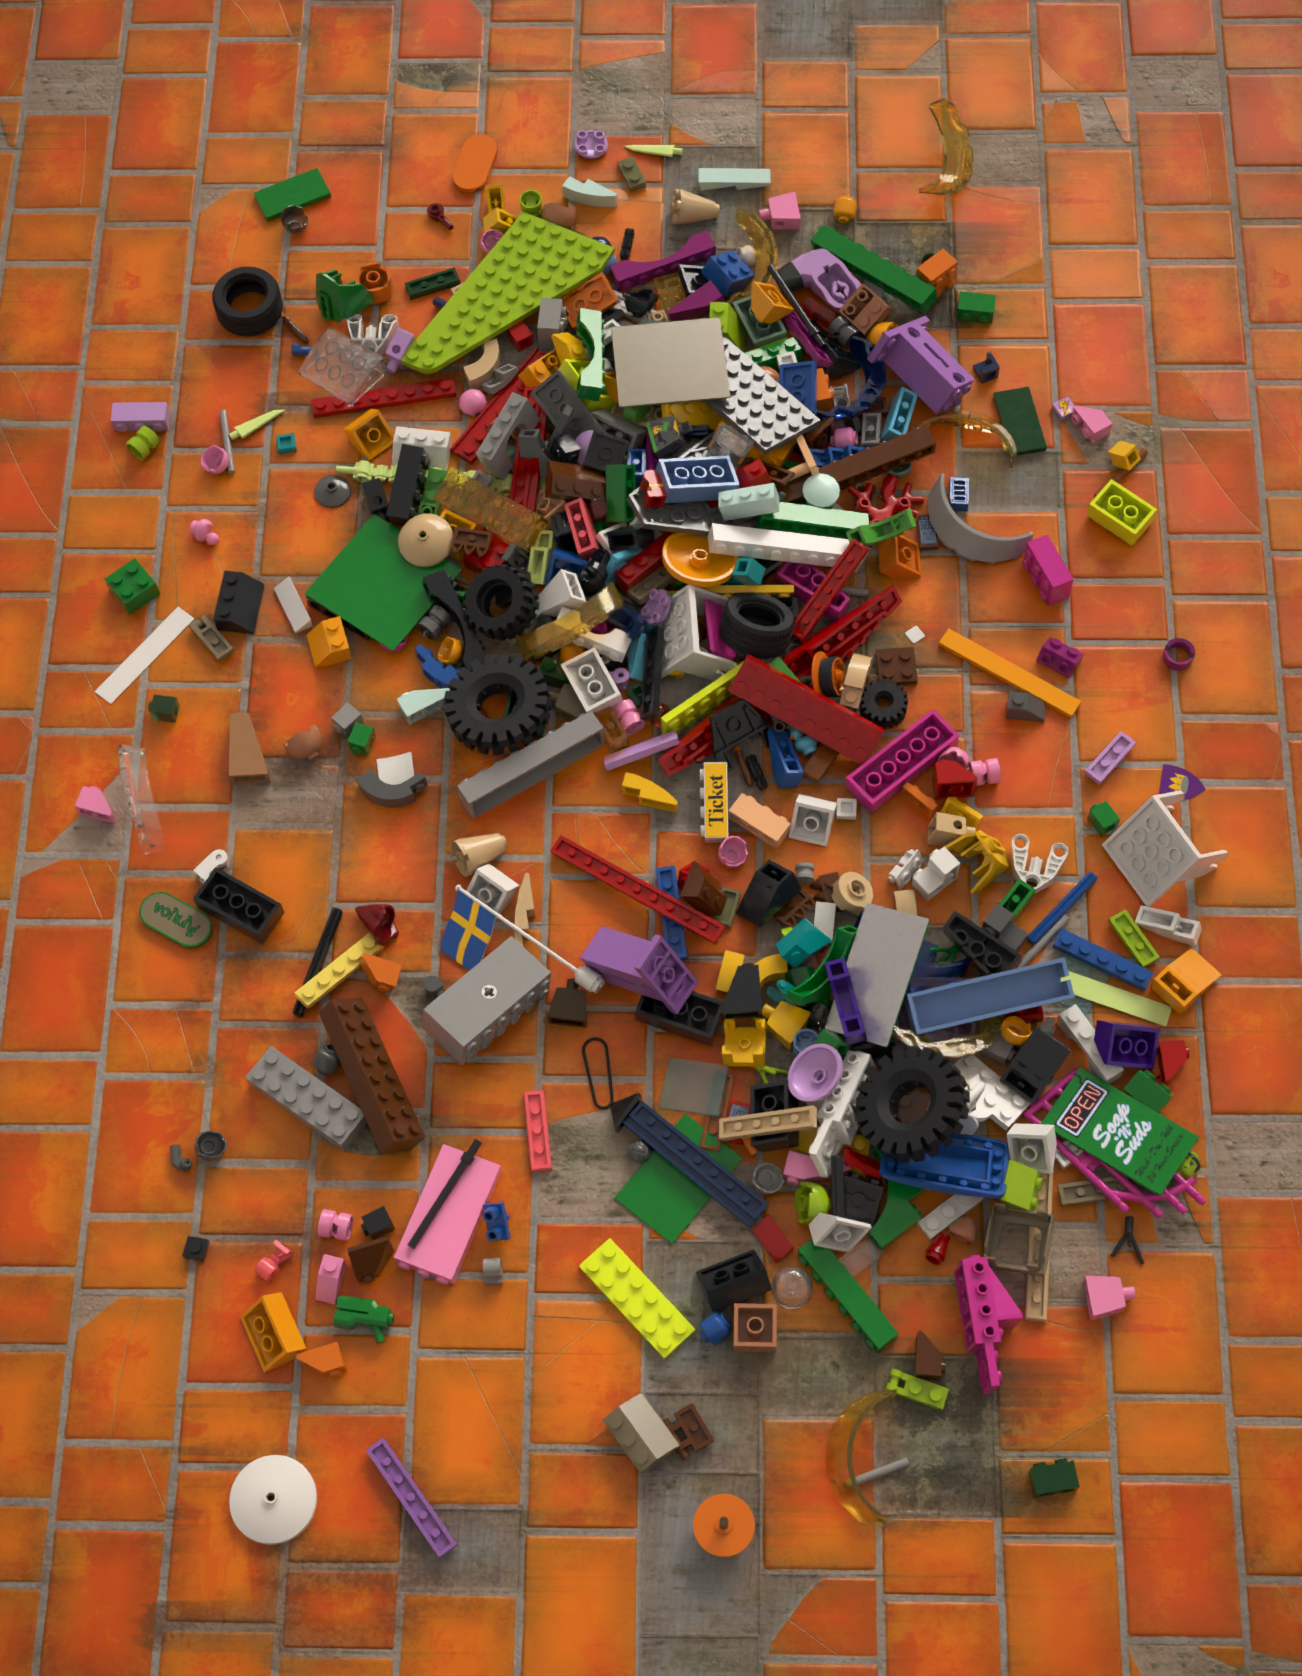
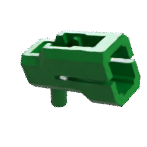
(363, 1313)

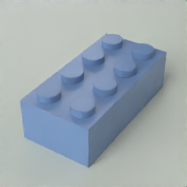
(696, 478)

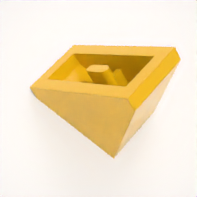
(495, 197)

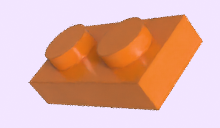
(917, 798)

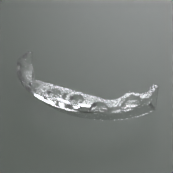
(140, 798)

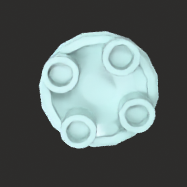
(821, 490)

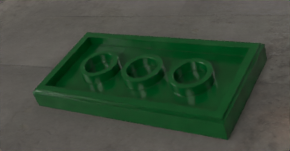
(1020, 419)

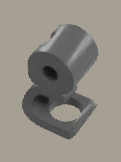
(433, 986)

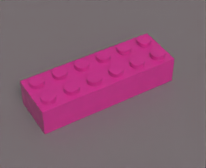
(901, 761)

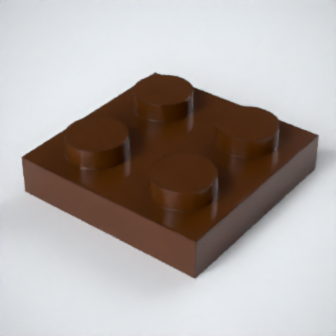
(897, 665)

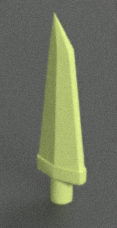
(662, 150)
(252, 425)

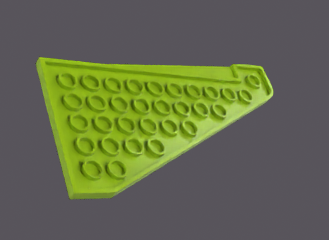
(525, 265)

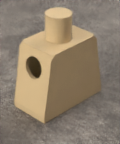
(946, 828)

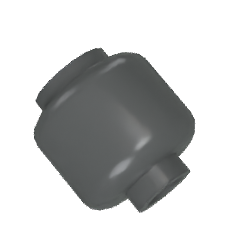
(326, 1060)

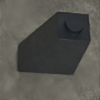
(744, 994)

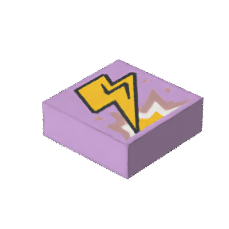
(1063, 408)

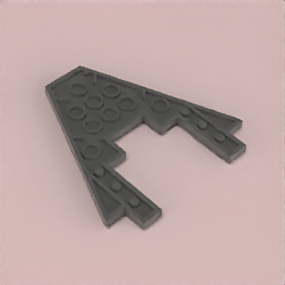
(683, 516)

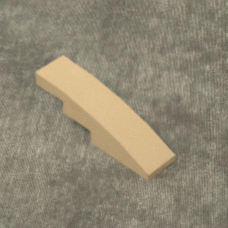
(524, 908)

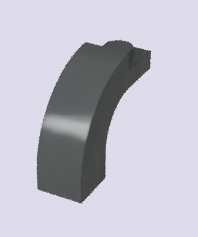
(390, 795)

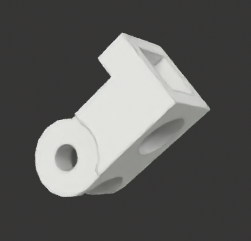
(216, 859)

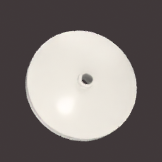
(278, 1519)

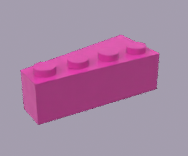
(806, 580)

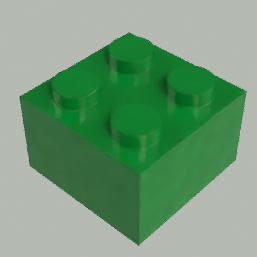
(132, 586)

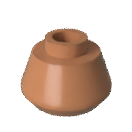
(963, 1230)

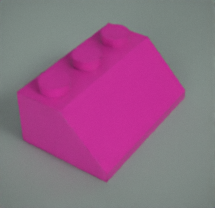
(715, 643)

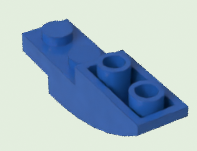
(435, 670)

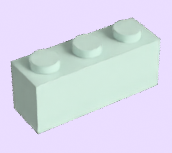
(748, 501)

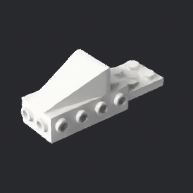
(838, 1111)

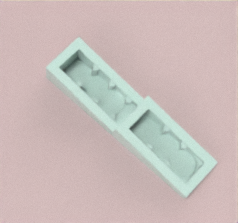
(727, 177)

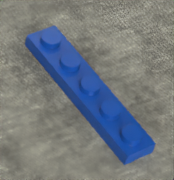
(673, 932)
(1102, 959)

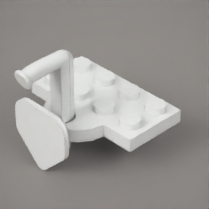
(988, 1097)

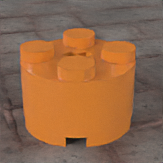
(376, 280)

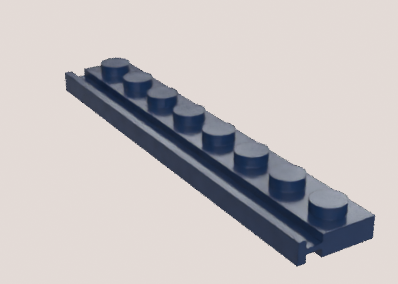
(695, 1164)

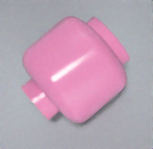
(844, 437)

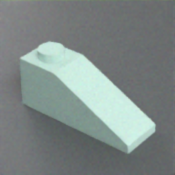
(421, 703)

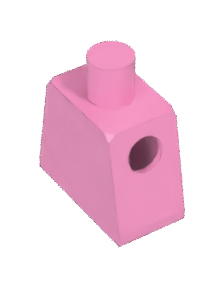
(782, 212)
(1106, 1295)

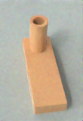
(809, 464)

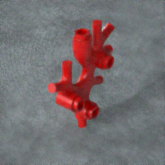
(892, 504)

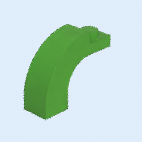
(883, 530)

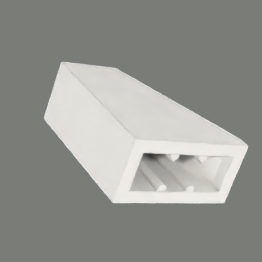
(561, 591)

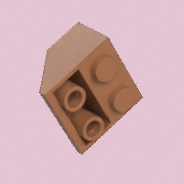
(865, 309)

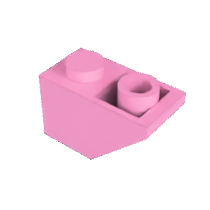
(1091, 422)

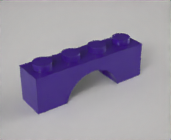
(845, 1001)

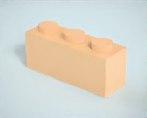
(759, 820)

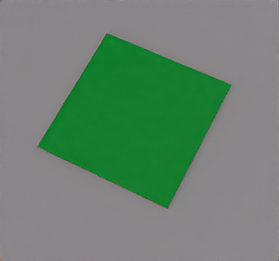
(375, 585)

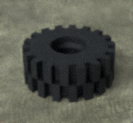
(884, 716)

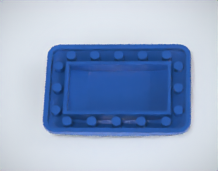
(966, 1168)

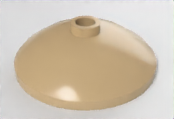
(427, 550)

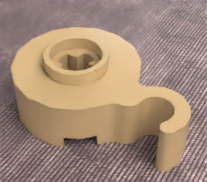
(852, 892)

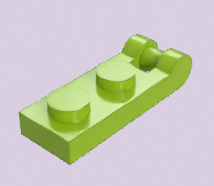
(918, 1389)

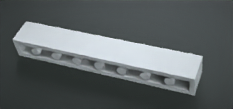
(775, 545)

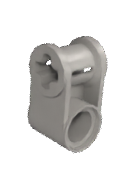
(841, 396)

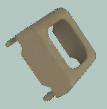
(1003, 1215)

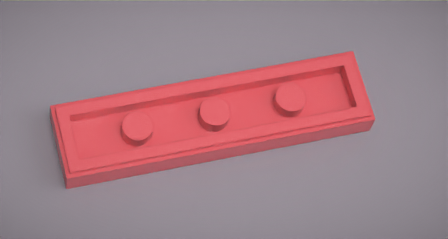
(537, 1131)

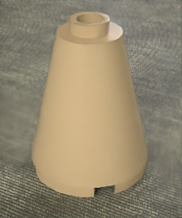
(477, 851)

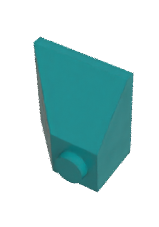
(802, 944)

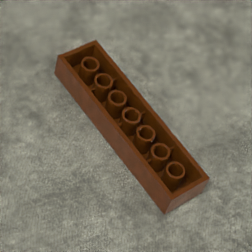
(371, 1075)

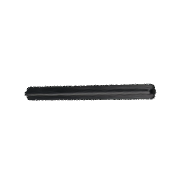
(320, 954)

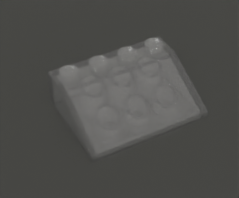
(342, 366)

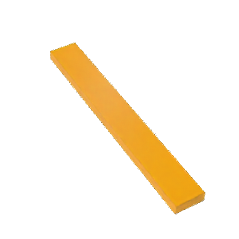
(1009, 673)

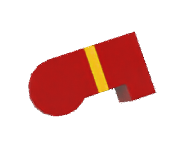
(654, 489)

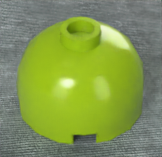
(810, 1201)

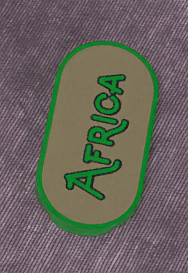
(175, 920)

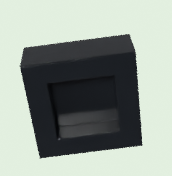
(196, 1248)

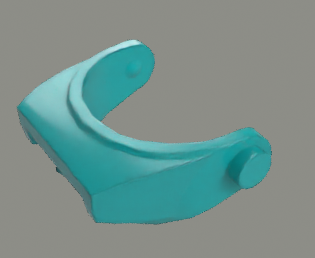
(780, 995)

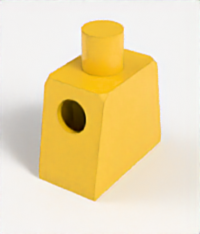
(785, 1021)

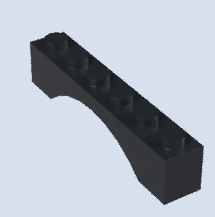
(440, 591)

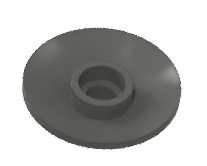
(332, 497)

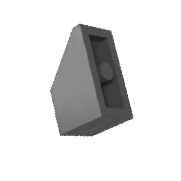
(1025, 707)

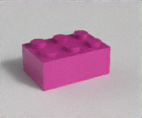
(1047, 570)

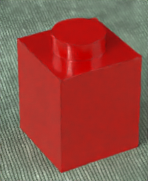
(520, 336)

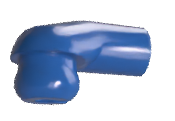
(298, 350)

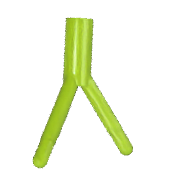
(771, 1070)

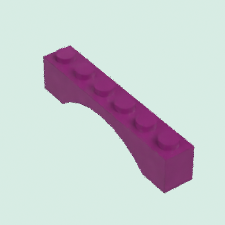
(631, 273)

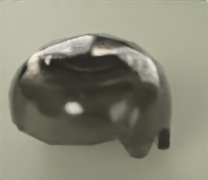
(294, 219)

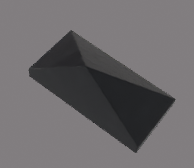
(622, 1109)

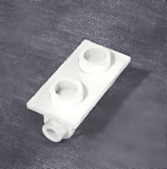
(911, 862)

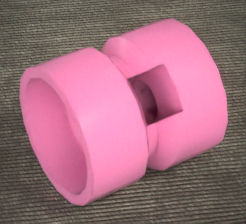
(628, 717)
(986, 772)
(329, 1221)

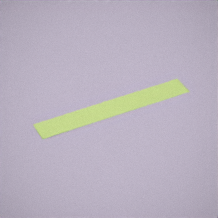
(1119, 999)

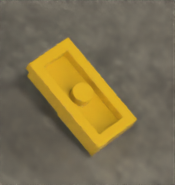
(955, 807)

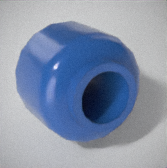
(715, 1328)

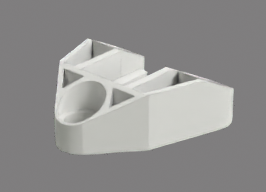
(385, 334)
(1052, 868)

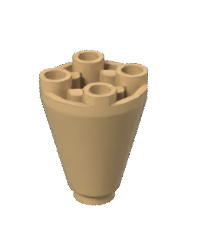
(692, 208)

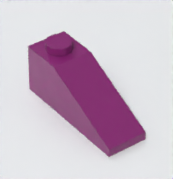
(696, 304)

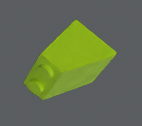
(730, 323)

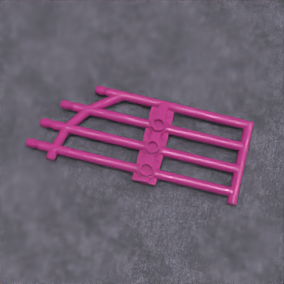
(1087, 1164)

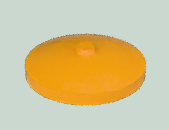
(690, 562)

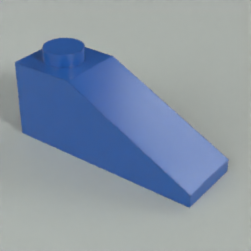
(784, 760)

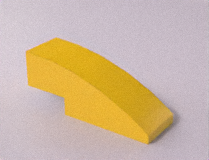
(648, 793)

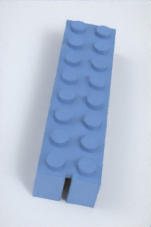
(988, 996)

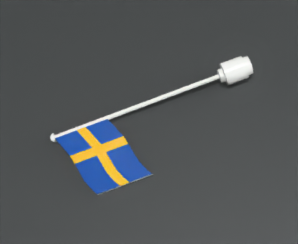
(471, 931)

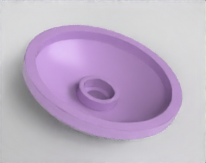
(815, 1073)

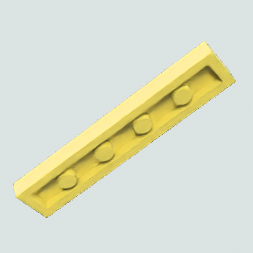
(336, 971)

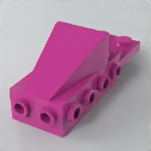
(984, 1313)

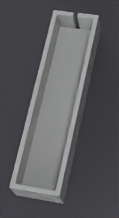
(531, 764)

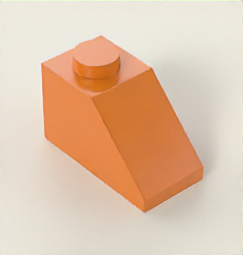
(380, 972)
(324, 1360)

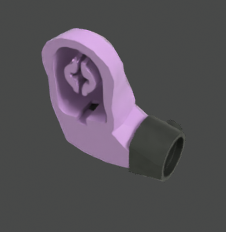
(823, 274)

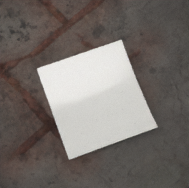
(395, 769)

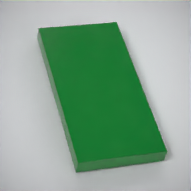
(297, 191)

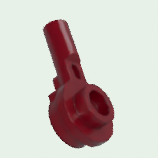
(436, 212)

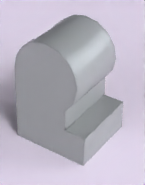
(493, 1271)

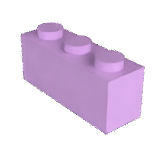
(134, 415)

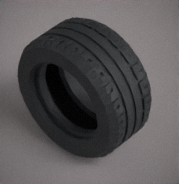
(242, 281)
(756, 625)

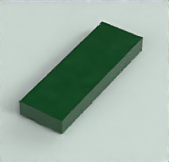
(432, 283)

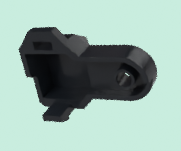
(640, 302)
(594, 574)

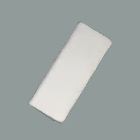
(293, 605)

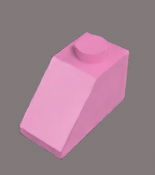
(94, 805)
(330, 1279)

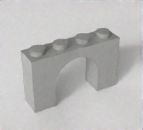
(492, 452)

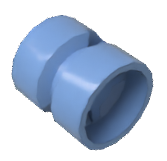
(803, 1039)

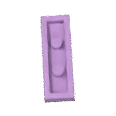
(1110, 758)

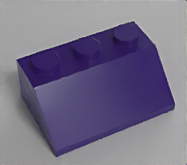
(1126, 1044)

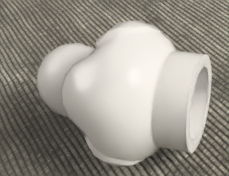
(747, 255)

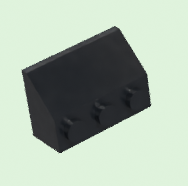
(238, 603)
(734, 1280)

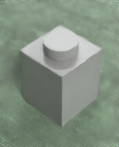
(345, 719)

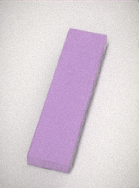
(641, 750)

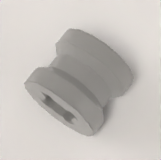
(804, 872)

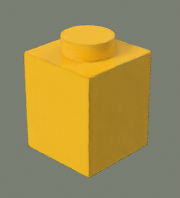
(1124, 455)

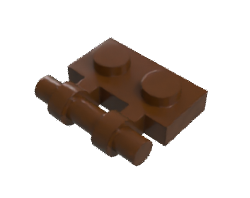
(694, 1429)

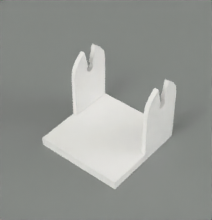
(681, 636)
(1156, 851)

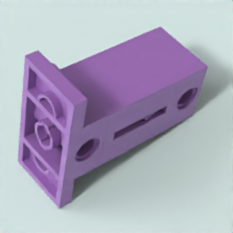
(923, 365)
(640, 966)

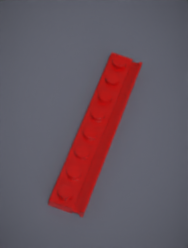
(474, 435)
(526, 471)

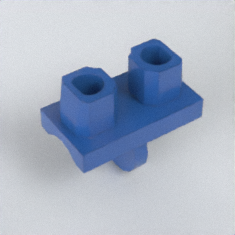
(496, 1221)

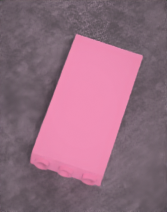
(455, 1225)

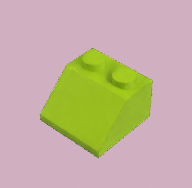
(1022, 1187)

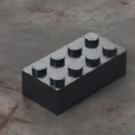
(408, 484)
(238, 905)
(696, 1019)

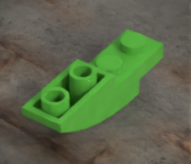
(433, 483)

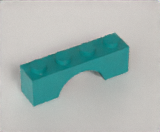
(746, 572)

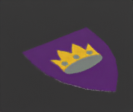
(1179, 779)

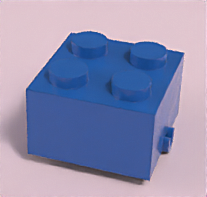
(727, 273)

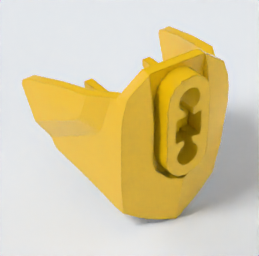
(980, 843)

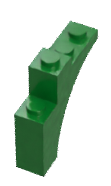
(817, 986)
(898, 1214)

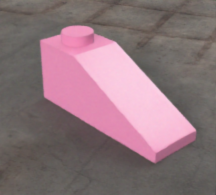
(802, 1169)

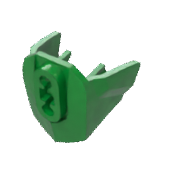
(339, 300)

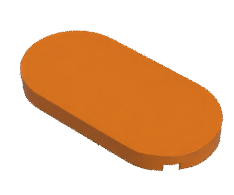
(474, 163)

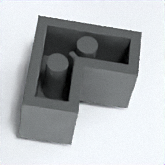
(1000, 926)

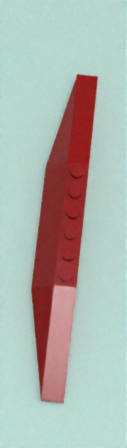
(836, 639)

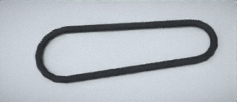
(608, 1069)

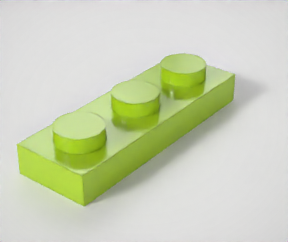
(1133, 939)

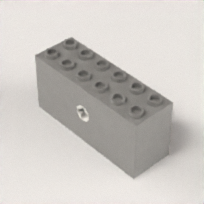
(486, 1000)

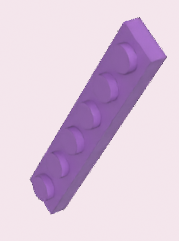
(411, 1498)

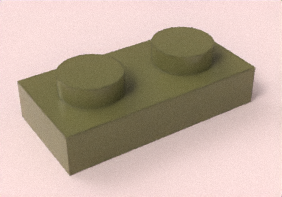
(631, 174)

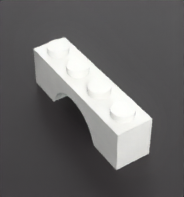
(611, 645)
(1080, 1030)

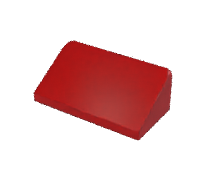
(772, 1239)

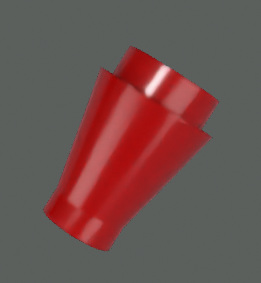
(937, 1250)

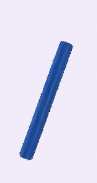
(1066, 903)

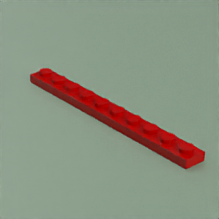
(638, 890)

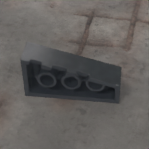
(983, 949)

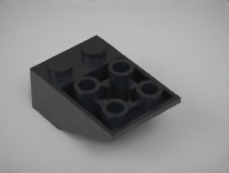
(767, 893)
(1035, 1065)

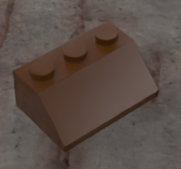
(574, 481)

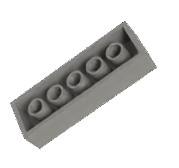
(307, 1098)

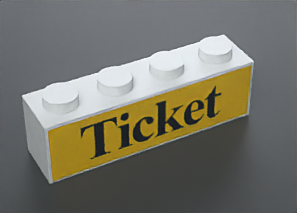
(715, 802)

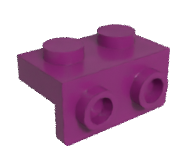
(1059, 657)

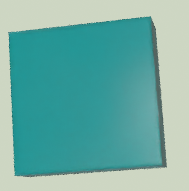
(286, 443)

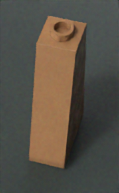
(245, 753)

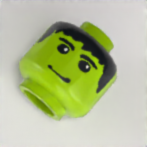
(1190, 1166)

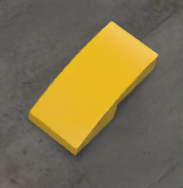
(728, 969)

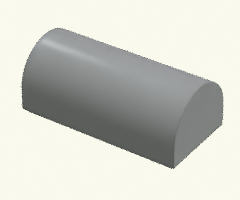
(871, 429)

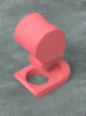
(268, 1267)

